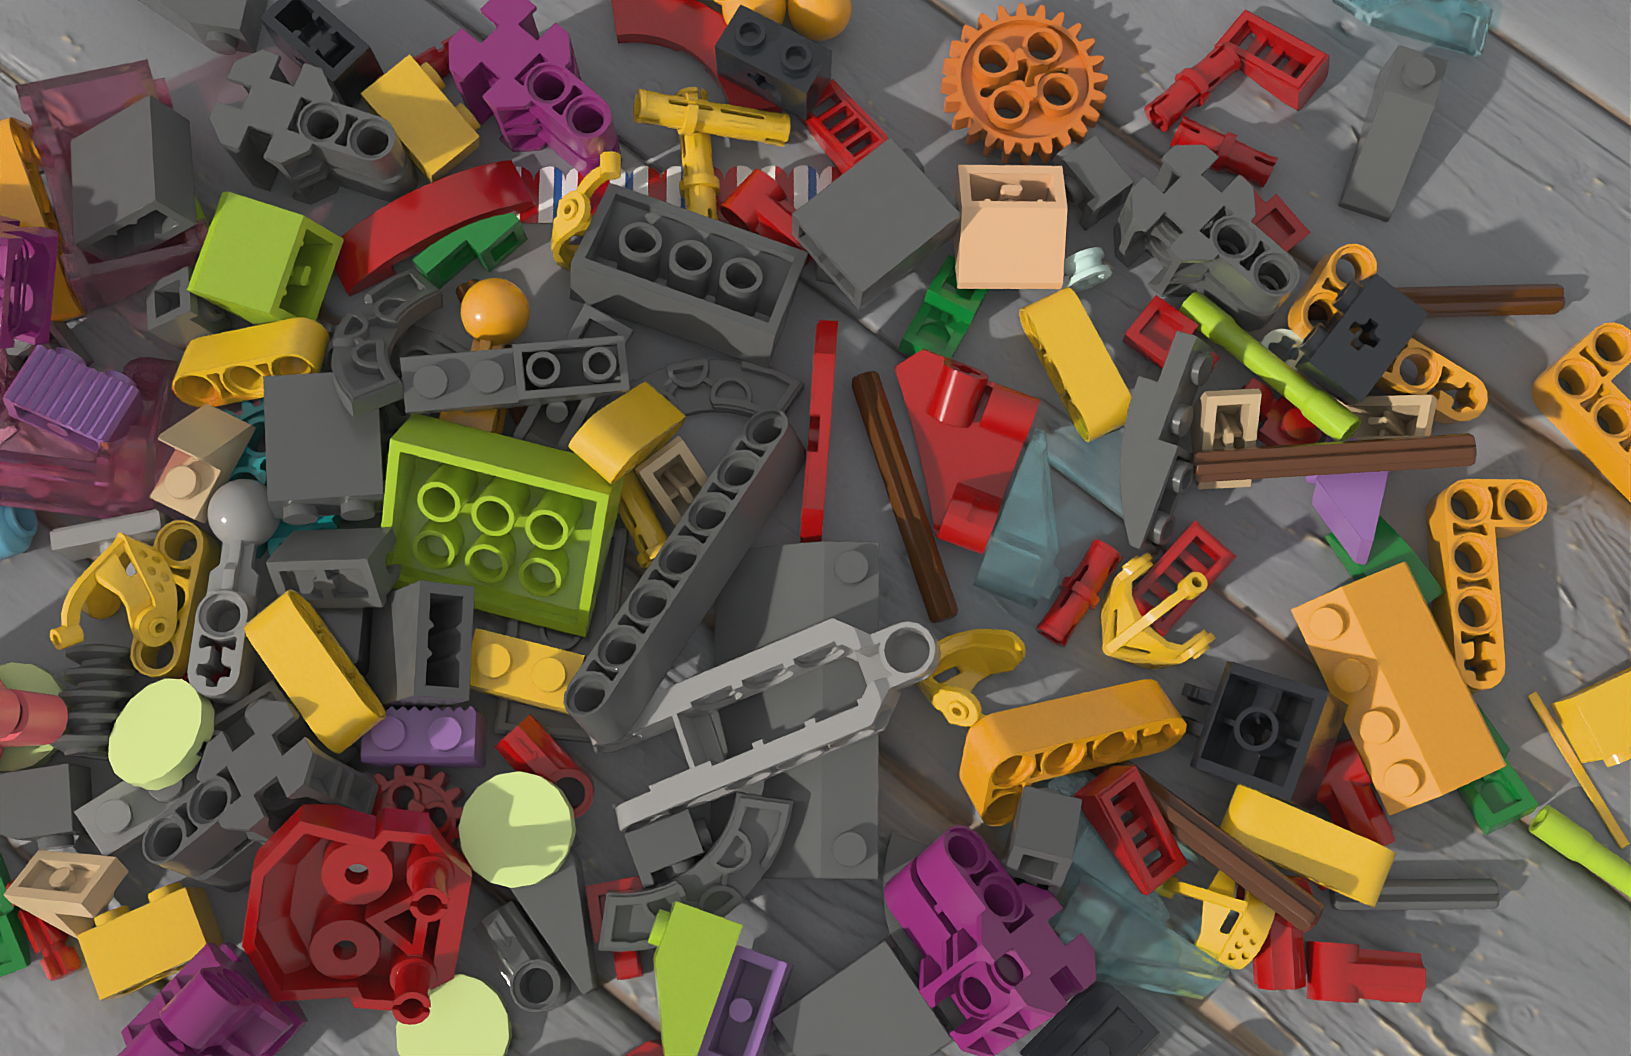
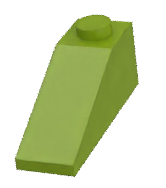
(689, 972)

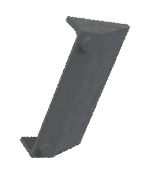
(836, 795)

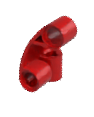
(965, 440)

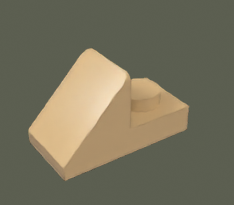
(204, 457)
(67, 888)

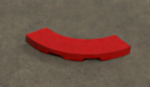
(684, 27)
(819, 431)

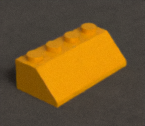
(1401, 688)

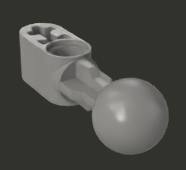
(242, 522)

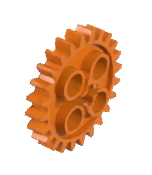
(1023, 84)

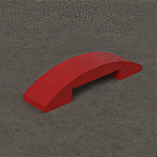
(426, 217)

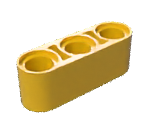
(232, 363)
(1077, 363)
(627, 432)
(193, 578)
(314, 671)
(1308, 845)

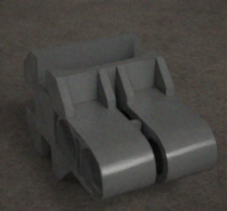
(308, 136)
(1205, 239)
(250, 795)

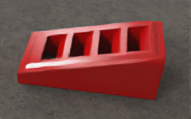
(1284, 45)
(855, 116)
(1205, 541)
(1118, 836)

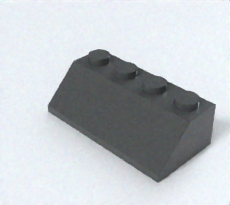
(686, 275)

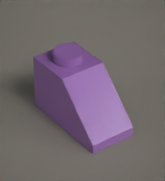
(1350, 507)

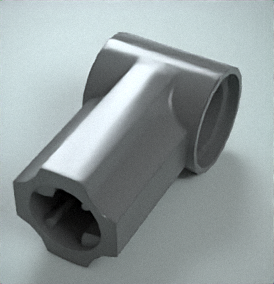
(519, 954)

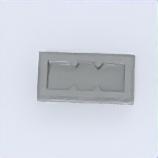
(95, 537)

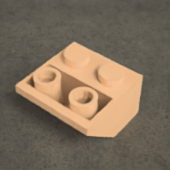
(1010, 227)

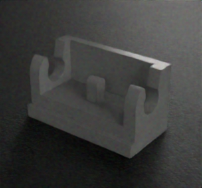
(336, 567)

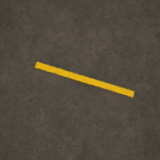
(1578, 770)

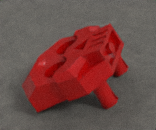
(310, 900)

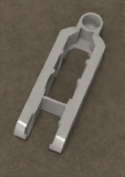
(888, 661)

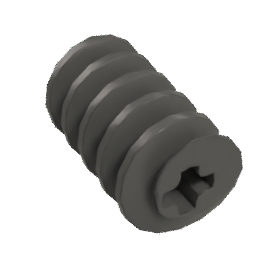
(93, 698)

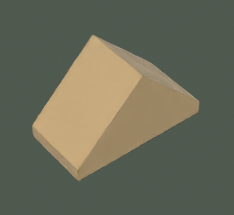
(1394, 416)
(1223, 422)
(672, 479)

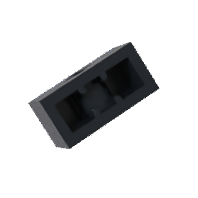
(318, 38)
(773, 62)
(1387, 326)

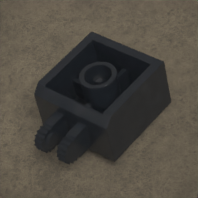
(1245, 705)

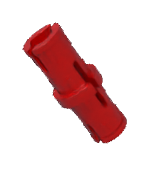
(1192, 87)
(1233, 155)
(1079, 593)

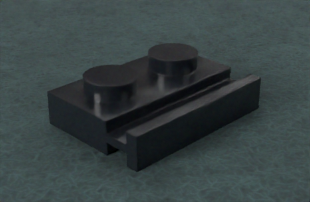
(1094, 1025)

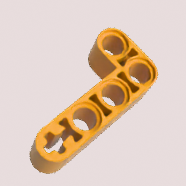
(26, 200)
(1432, 367)
(1592, 397)
(1479, 588)
(1063, 738)

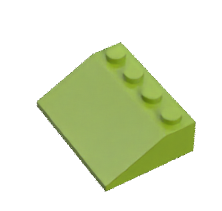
(499, 517)

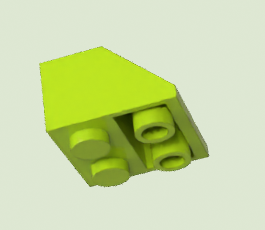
(264, 261)

